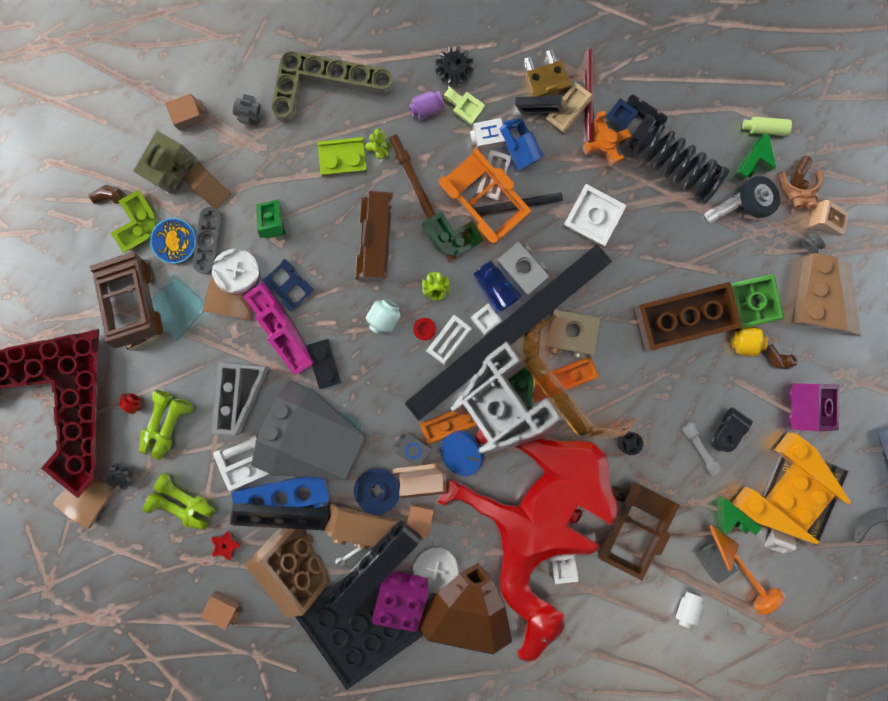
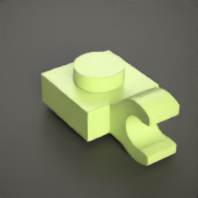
(466, 107)

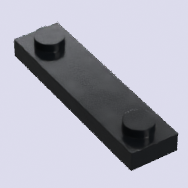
(278, 517)

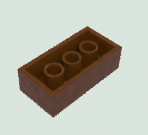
(709, 313)

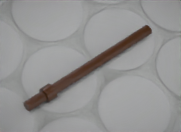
(404, 159)

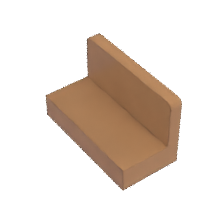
(421, 480)

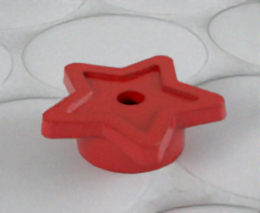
(225, 539)

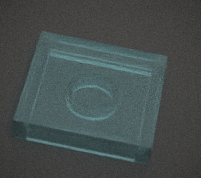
(177, 307)

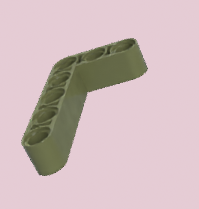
(323, 76)

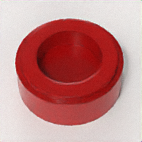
(424, 329)

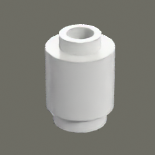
(690, 610)

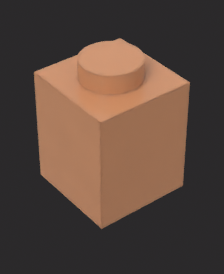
(185, 111)
(420, 518)
(221, 611)

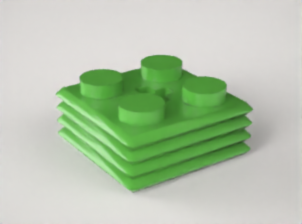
(769, 306)

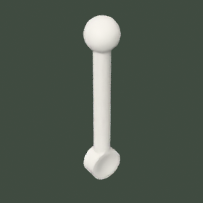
(341, 560)

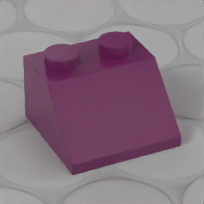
(815, 407)

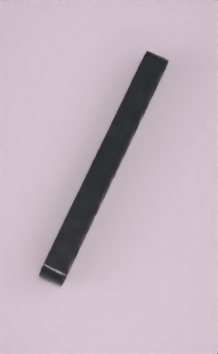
(508, 331)

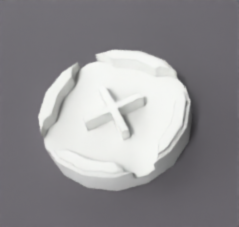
(235, 271)
(438, 566)

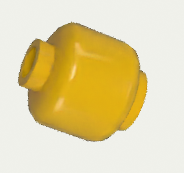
(749, 341)

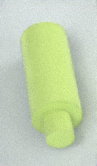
(770, 126)

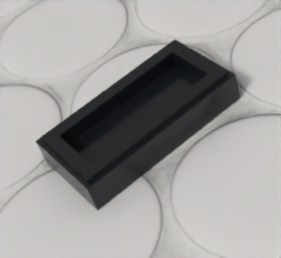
(545, 104)

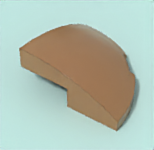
(225, 303)
(88, 506)

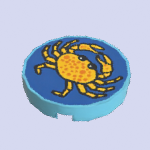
(173, 241)

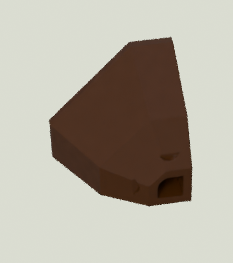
(468, 614)

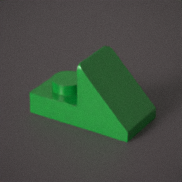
(761, 155)
(270, 219)
(730, 515)

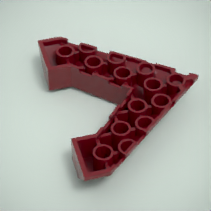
(72, 370)

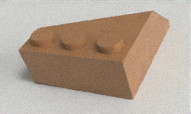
(827, 295)
(289, 571)

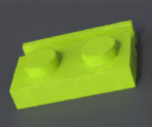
(342, 156)

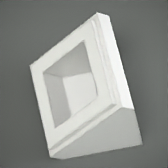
(780, 542)

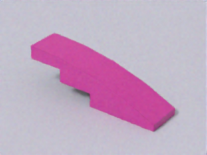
(279, 328)

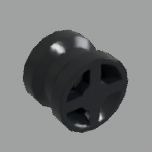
(634, 445)
(119, 476)

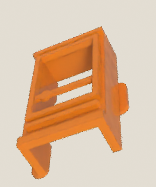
(468, 173)

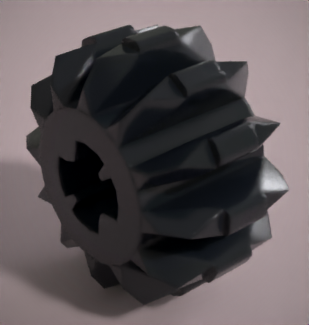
(447, 72)

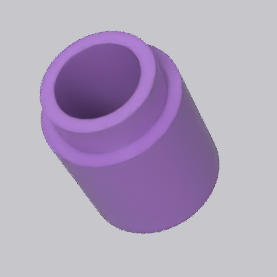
(426, 104)

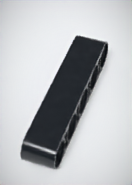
(373, 569)

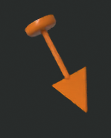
(767, 600)

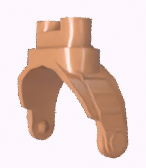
(801, 197)

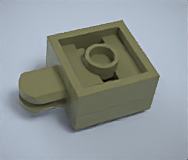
(160, 158)

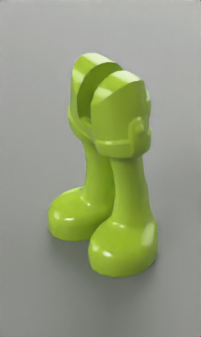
(164, 442)
(189, 519)

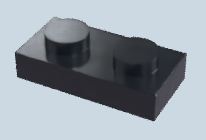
(324, 364)

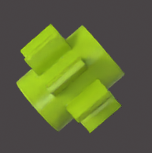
(435, 286)

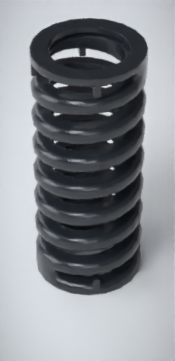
(714, 174)

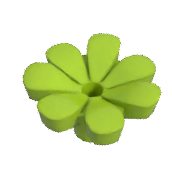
(379, 144)

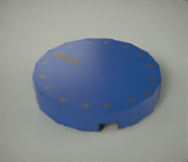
(461, 453)

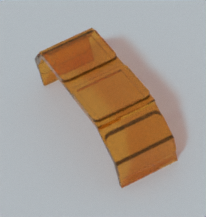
(552, 387)

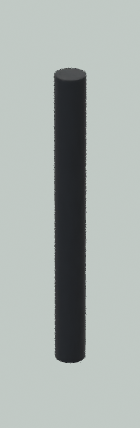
(508, 206)

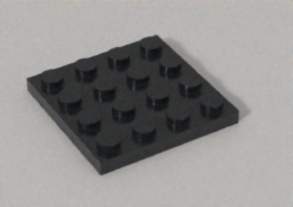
(354, 643)

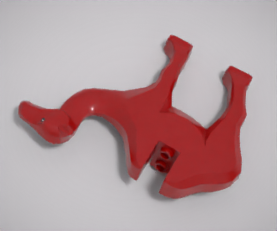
(540, 526)

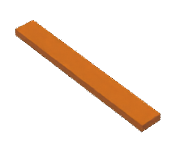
(569, 376)

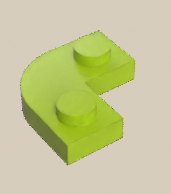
(140, 225)

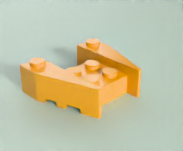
(799, 493)

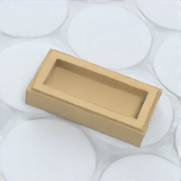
(576, 101)

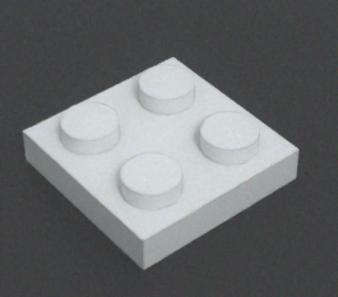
(594, 215)

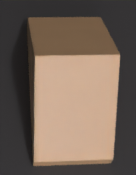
(828, 218)

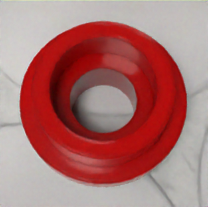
(130, 403)

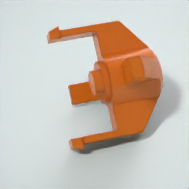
(606, 141)

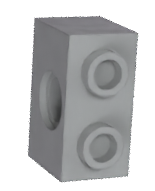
(509, 264)

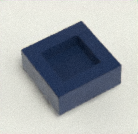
(621, 115)

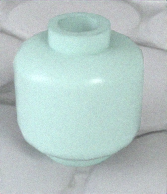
(383, 316)

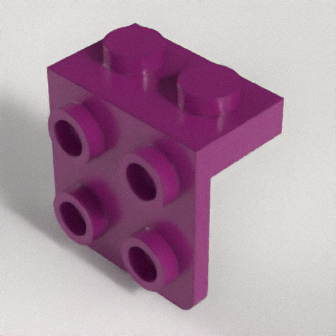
(401, 601)

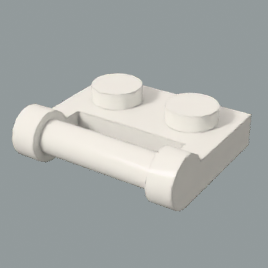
(242, 471)

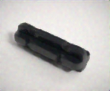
(644, 108)

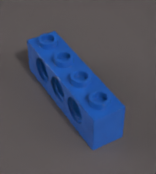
(318, 488)

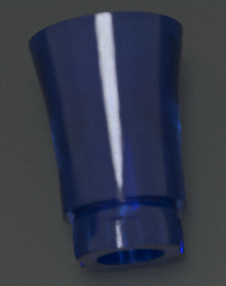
(496, 287)

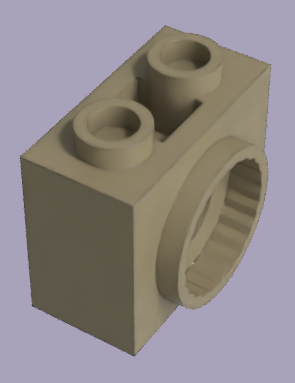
(583, 344)

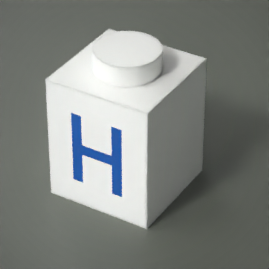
(487, 134)

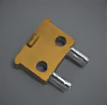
(547, 82)

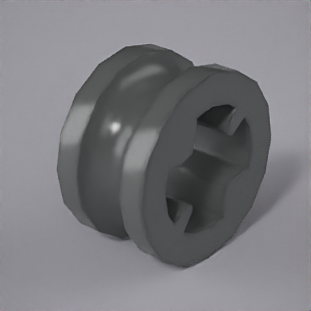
(813, 243)

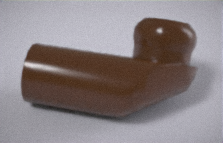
(800, 172)
(106, 192)
(780, 360)

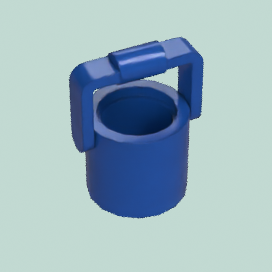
(524, 149)

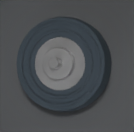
(760, 197)

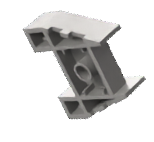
(499, 408)

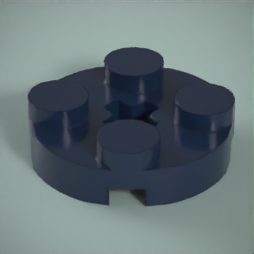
(366, 498)

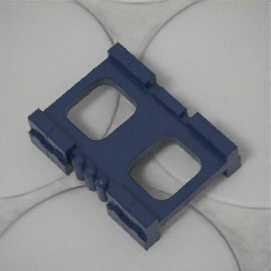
(282, 291)

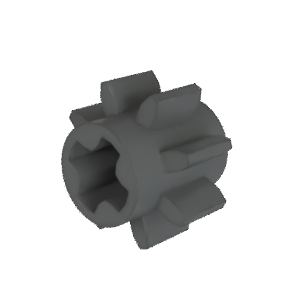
(246, 109)

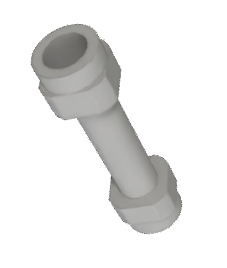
(712, 465)

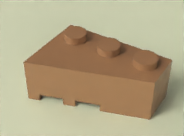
(356, 526)

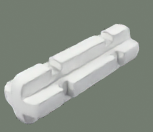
(723, 208)

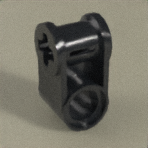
(733, 428)

